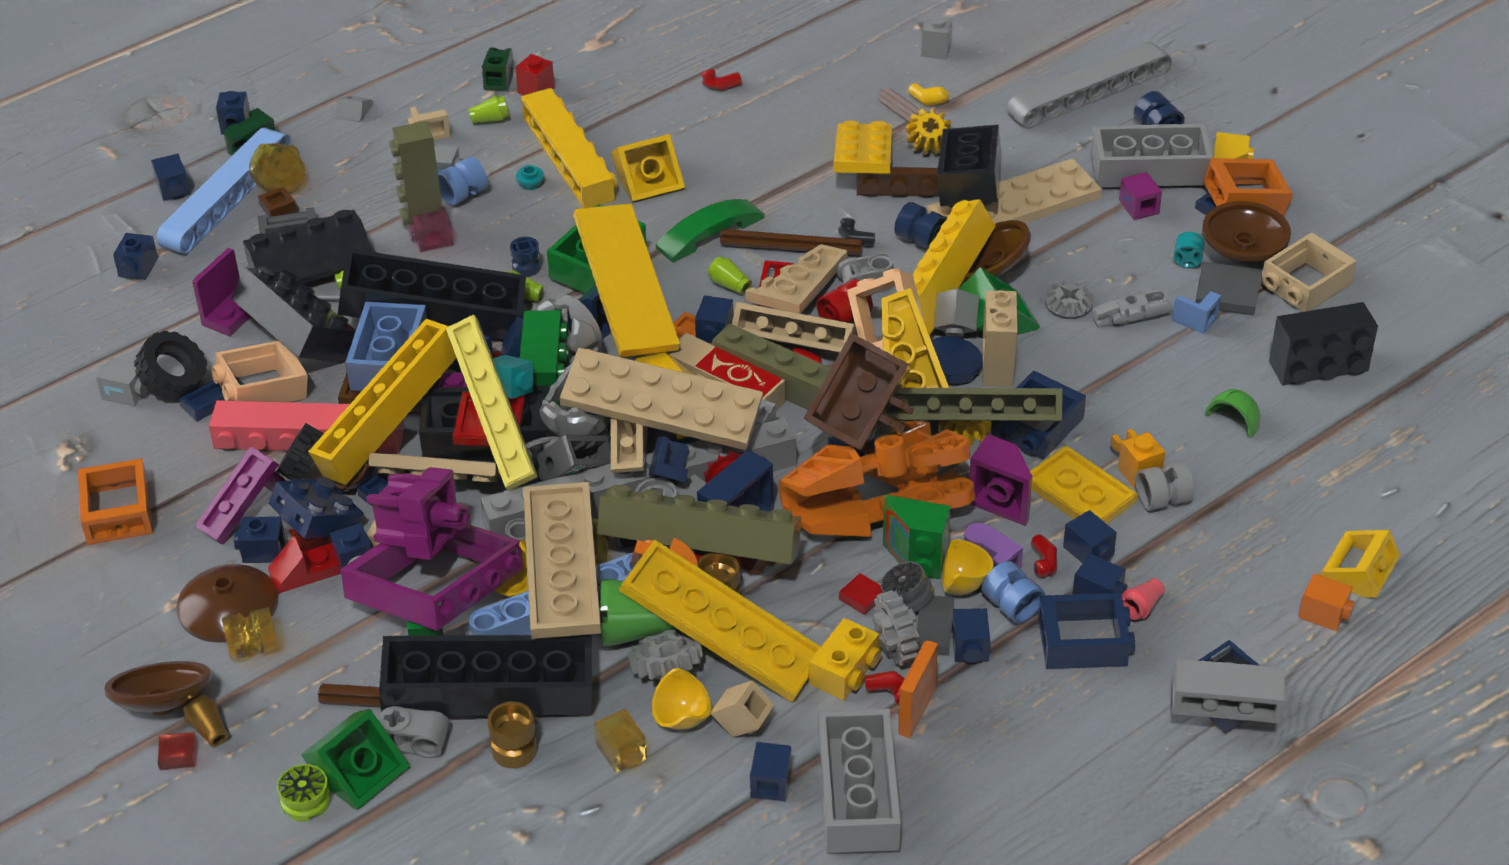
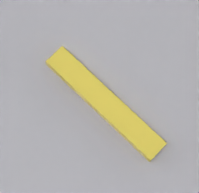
(491, 403)

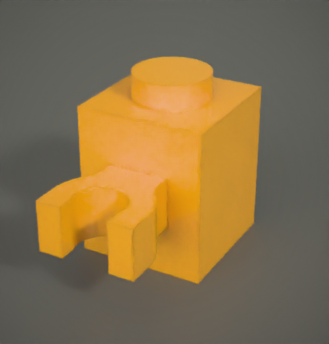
(1137, 453)

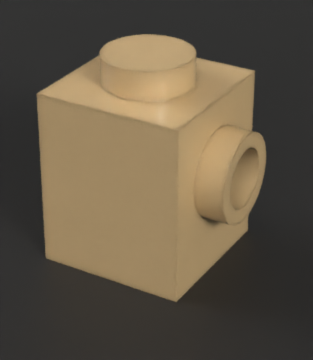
(742, 709)

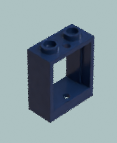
(1033, 440)
(746, 474)
(1085, 652)

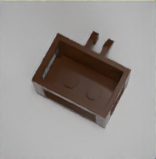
(859, 394)

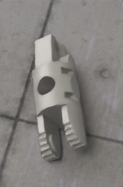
(1131, 308)

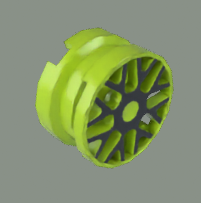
(304, 792)

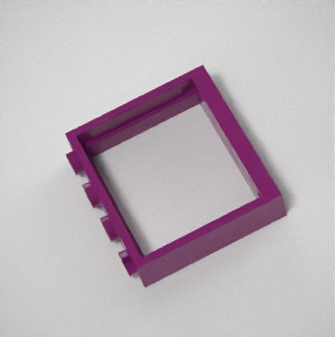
(367, 577)

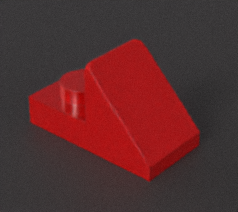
(298, 568)

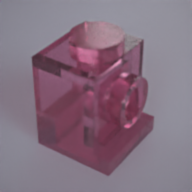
(431, 230)

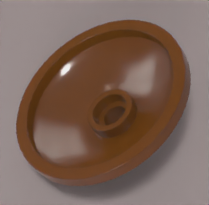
(1246, 231)
(1003, 248)
(222, 593)
(158, 686)

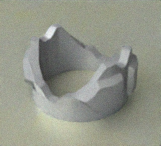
(585, 329)
(571, 421)

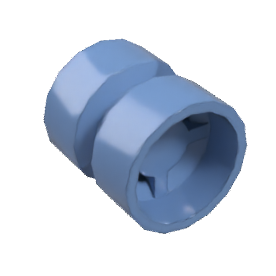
(462, 181)
(1012, 592)

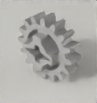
(896, 627)
(664, 652)

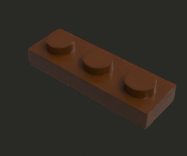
(900, 182)

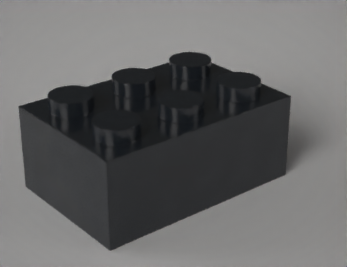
(1323, 343)

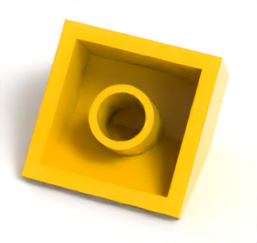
(648, 168)

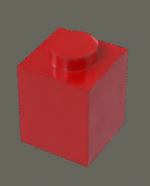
(534, 75)

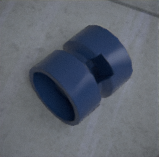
(1157, 110)
(917, 225)

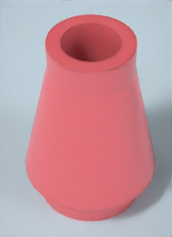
(1143, 598)

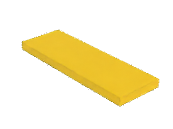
(626, 280)
(721, 620)

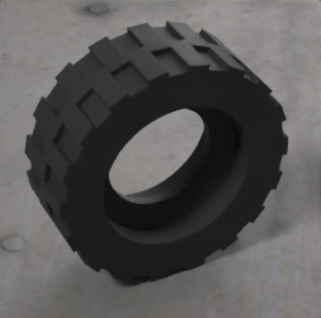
(159, 380)

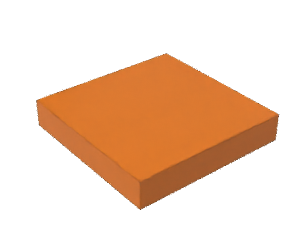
(917, 688)

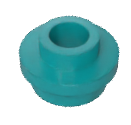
(530, 177)

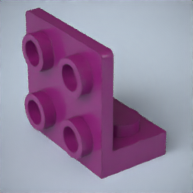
(214, 292)

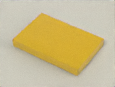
(1080, 486)

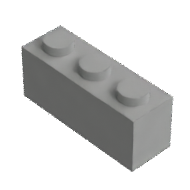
(1228, 690)

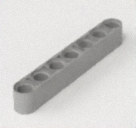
(1089, 85)

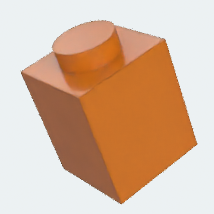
(1326, 602)

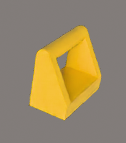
(1374, 566)

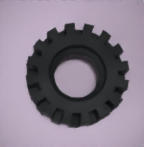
(297, 458)

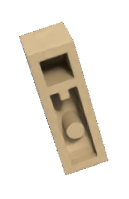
(628, 446)

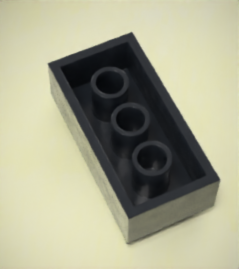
(969, 165)
(294, 314)

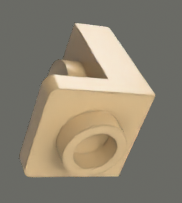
(436, 121)

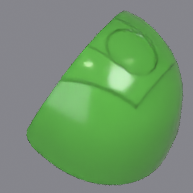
(1242, 402)

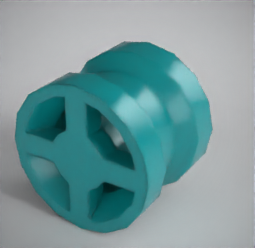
(1189, 249)

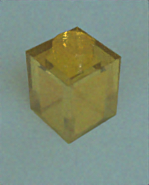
(620, 740)

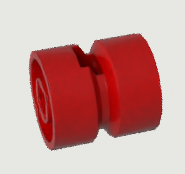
(836, 303)

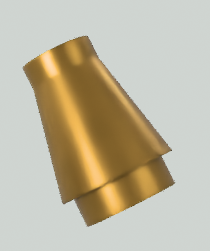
(205, 718)

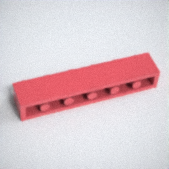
(277, 424)

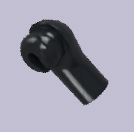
(848, 231)

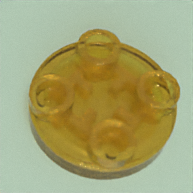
(276, 167)

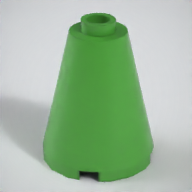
(624, 618)

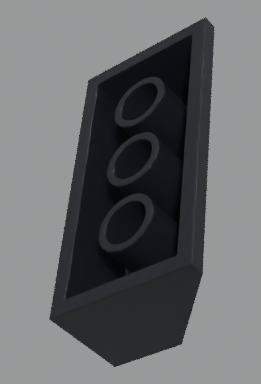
(311, 248)
(439, 419)

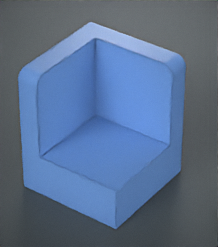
(1195, 315)

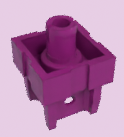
(418, 512)

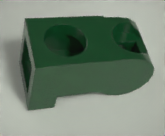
(497, 69)
(238, 134)

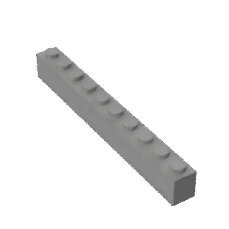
(770, 440)

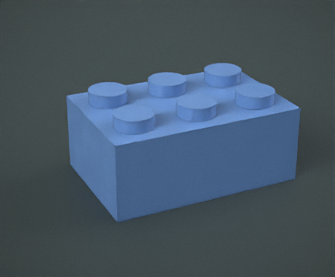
(378, 337)

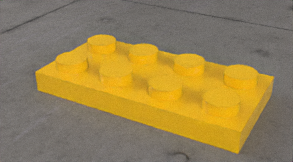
(863, 147)

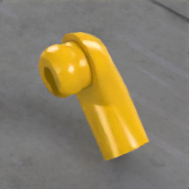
(929, 96)

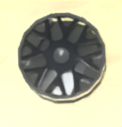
(910, 583)

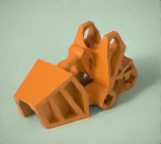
(825, 484)

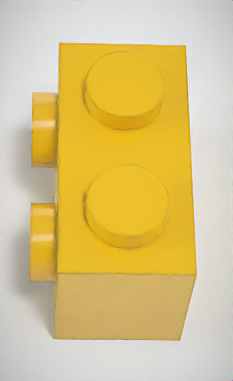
(844, 659)

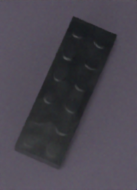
(445, 289)
(481, 671)

